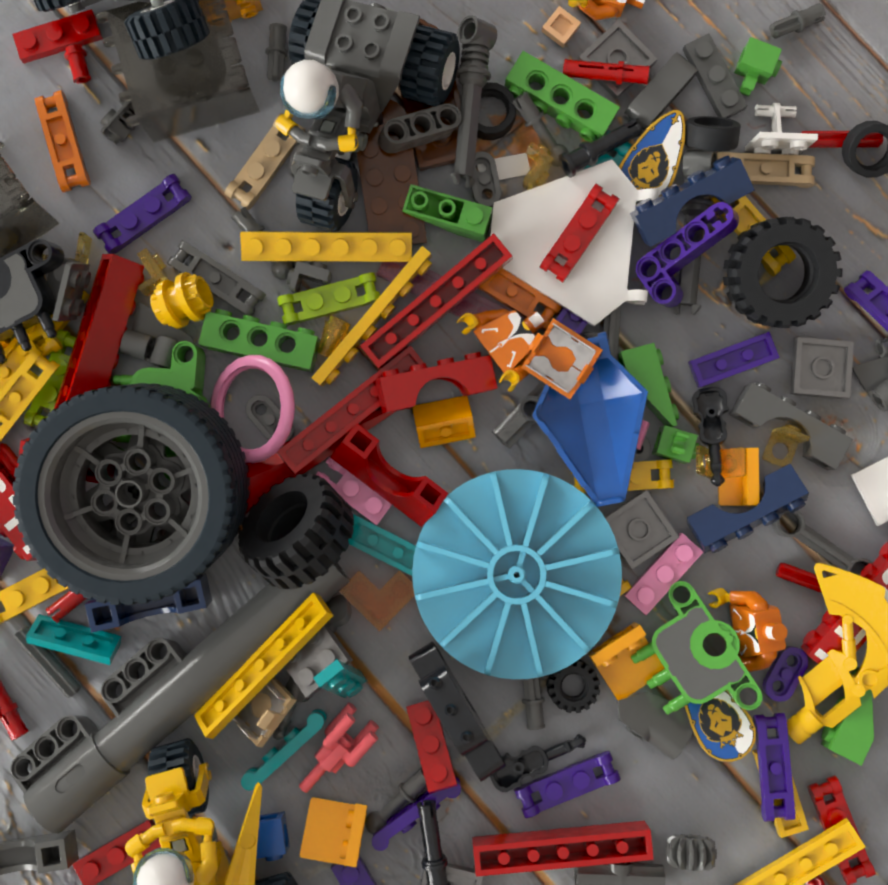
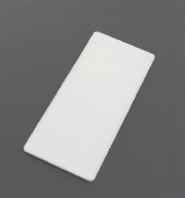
(510, 166)

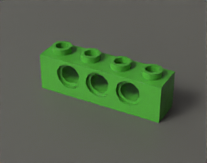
(554, 83)
(215, 338)

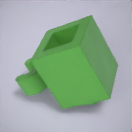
(757, 64)
(675, 445)

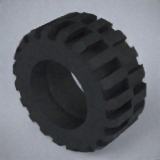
(818, 280)
(296, 531)

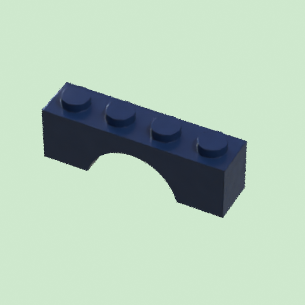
(658, 218)
(716, 527)
(108, 616)

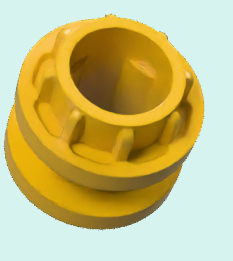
(181, 300)

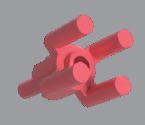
(340, 747)

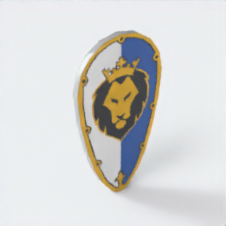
(656, 153)
(722, 728)

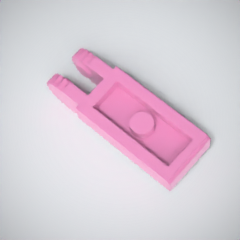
(357, 494)

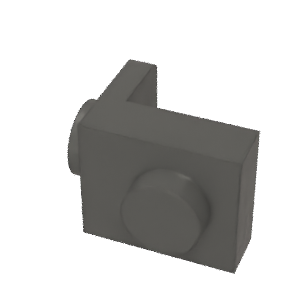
(314, 272)

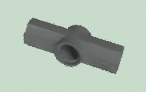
(517, 422)
(620, 874)

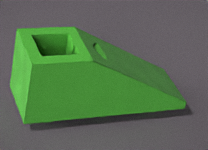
(449, 212)
(645, 366)
(853, 734)

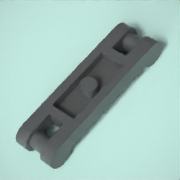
(220, 279)

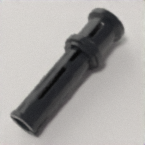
(590, 152)
(434, 861)

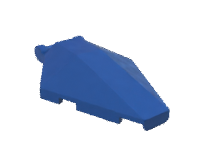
(597, 427)

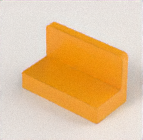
(444, 421)
(744, 489)

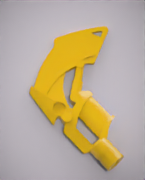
(858, 602)

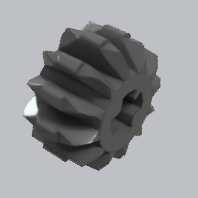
(691, 852)

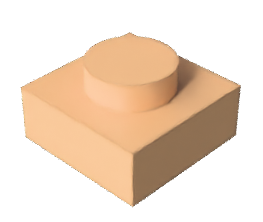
(561, 26)

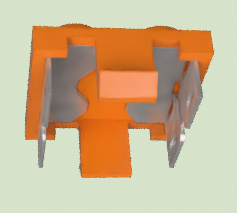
(561, 358)

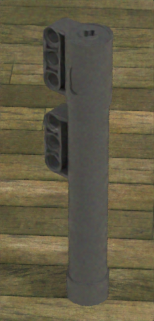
(149, 707)

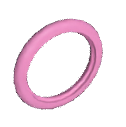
(286, 399)

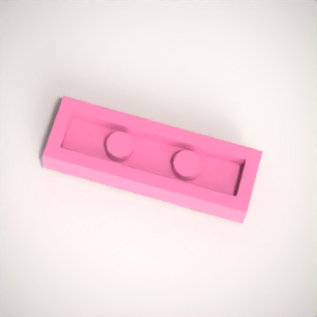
(663, 573)

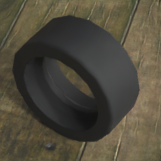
(502, 93)
(712, 133)
(850, 145)

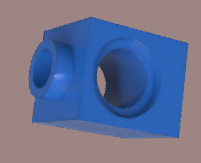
(272, 836)

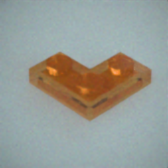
(376, 604)

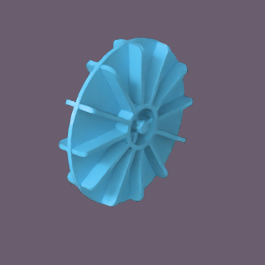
(517, 574)

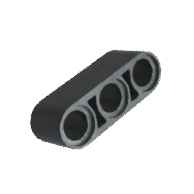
(661, 91)
(428, 119)

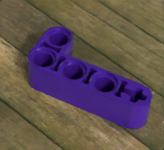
(689, 251)

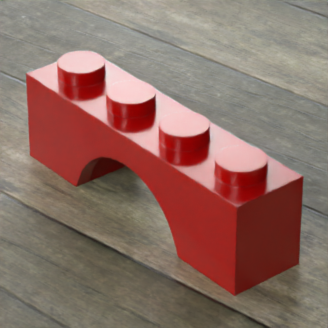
(470, 376)
(413, 496)

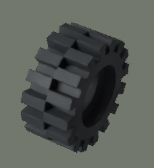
(578, 702)

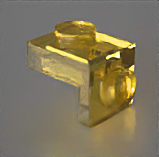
(539, 172)
(154, 265)

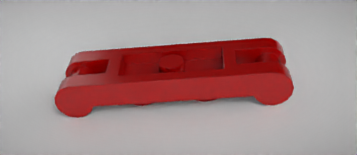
(579, 233)
(833, 812)

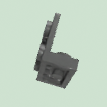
(67, 287)

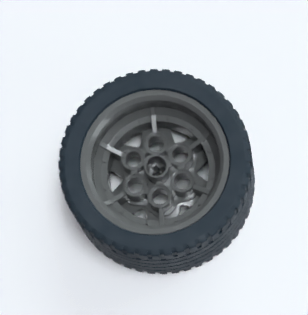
(63, 518)

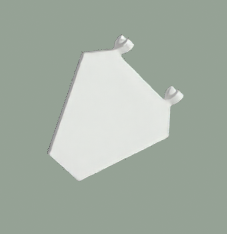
(537, 217)

